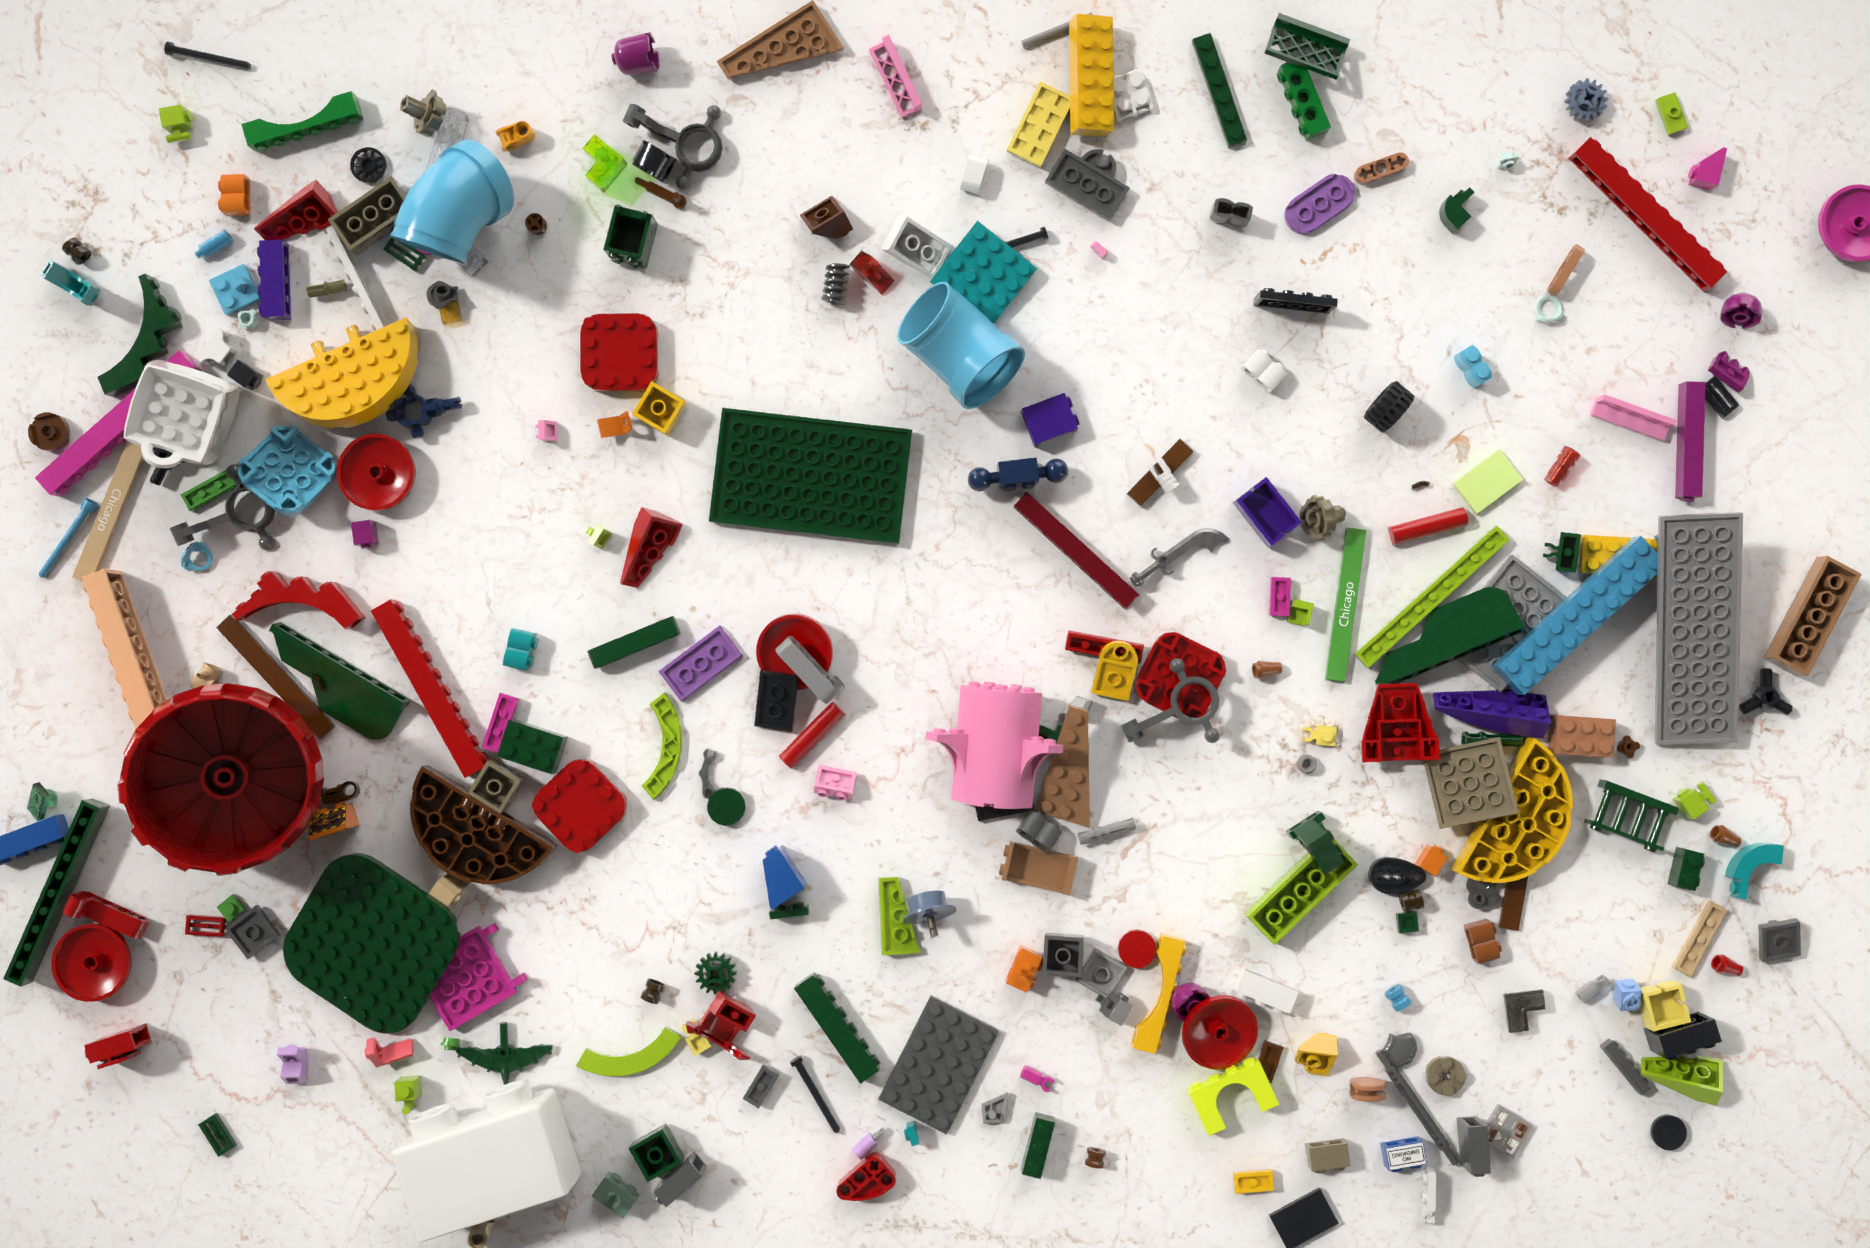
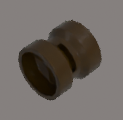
(77, 252)
(1411, 901)
(652, 991)

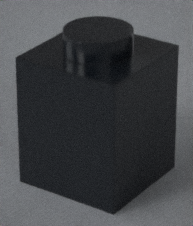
(245, 375)

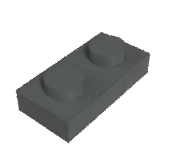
(761, 1086)

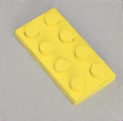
(1040, 124)

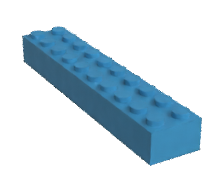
(1578, 616)

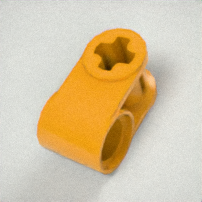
(511, 135)

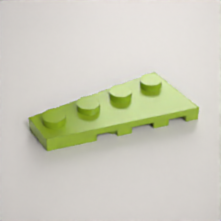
(894, 933)

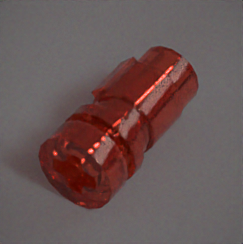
(1561, 468)

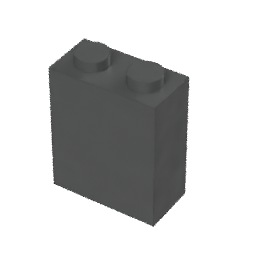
(1473, 1145)
(679, 1179)

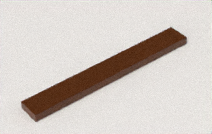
(275, 676)

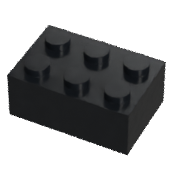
(1684, 1038)

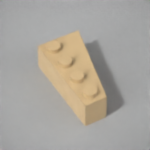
(449, 890)

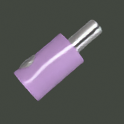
(864, 1146)

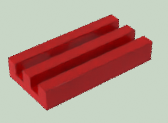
(221, 926)

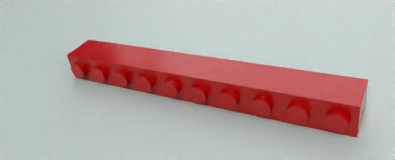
(1647, 214)
(430, 688)

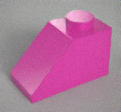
(1708, 171)

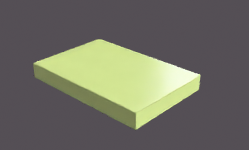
(1487, 481)

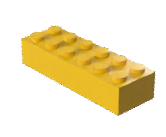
(1091, 75)

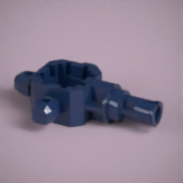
(430, 407)

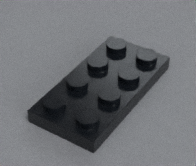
(1291, 301)

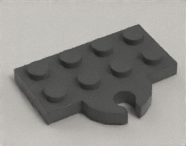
(1089, 182)

